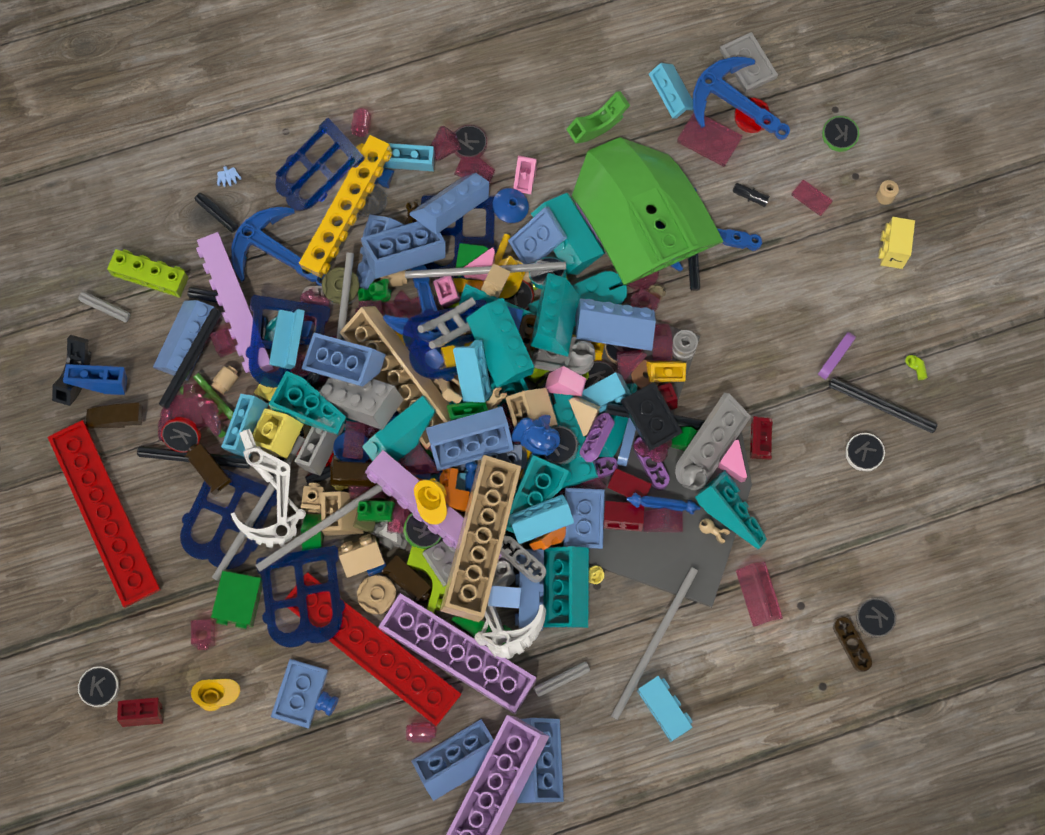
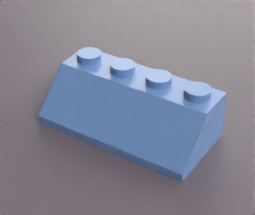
(452, 202)
(402, 249)
(615, 324)
(181, 336)
(342, 360)
(469, 438)
(454, 760)
(546, 778)

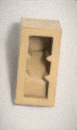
(495, 281)

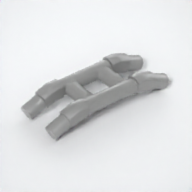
(439, 322)

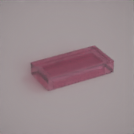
(812, 198)
(353, 440)

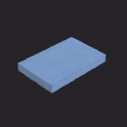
(537, 237)
(588, 518)
(299, 693)

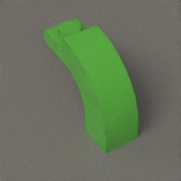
(594, 125)

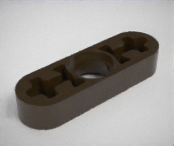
(854, 660)

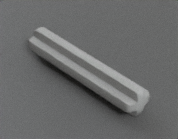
(104, 306)
(562, 679)

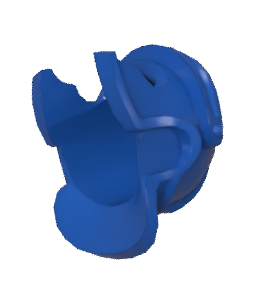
(536, 435)

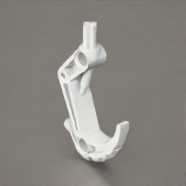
(265, 466)
(515, 640)

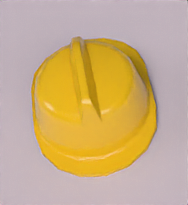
(514, 280)
(431, 501)
(215, 693)

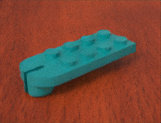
(596, 289)
(579, 469)

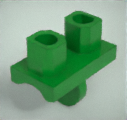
(376, 291)
(375, 511)

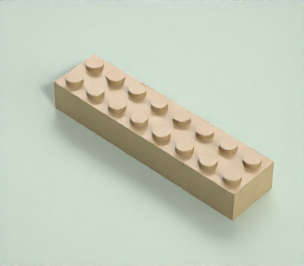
(371, 331)
(480, 539)

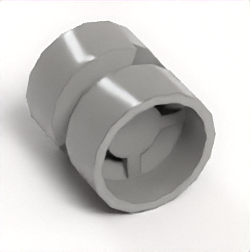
(684, 345)

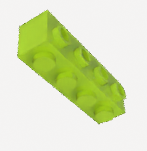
(148, 273)

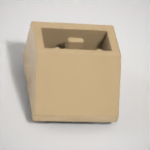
(531, 405)
(330, 504)
(360, 555)

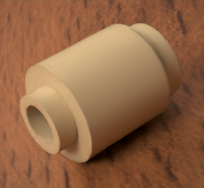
(887, 192)
(396, 279)
(225, 379)

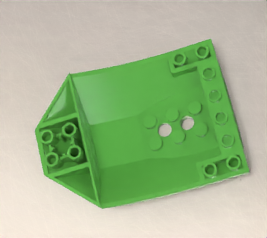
(613, 195)

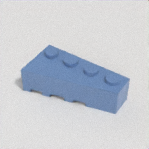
(531, 592)

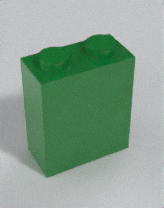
(237, 600)

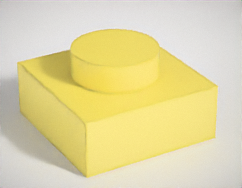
(265, 392)

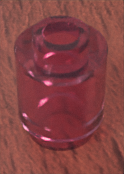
(360, 122)
(420, 732)

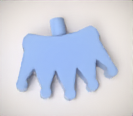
(227, 175)

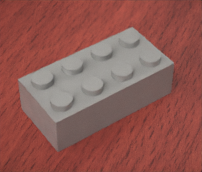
(368, 404)

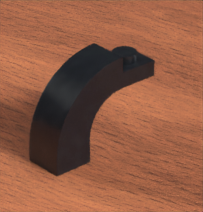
(76, 355)

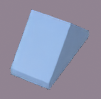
(504, 596)

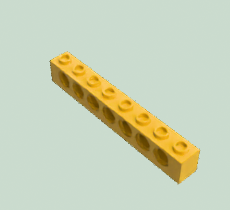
(372, 148)

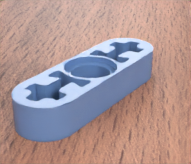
(626, 444)

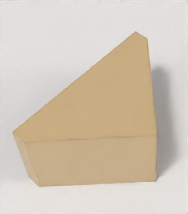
(584, 412)

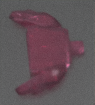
(193, 407)

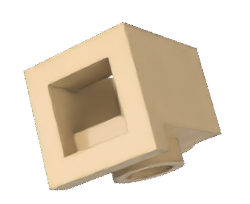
(312, 505)

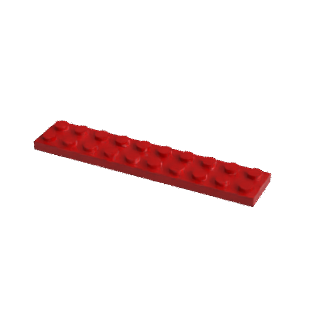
(104, 514)
(382, 657)

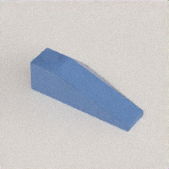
(374, 225)

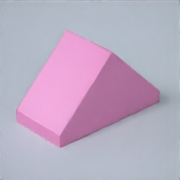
(525, 174)
(485, 259)
(446, 291)
(565, 382)
(734, 463)

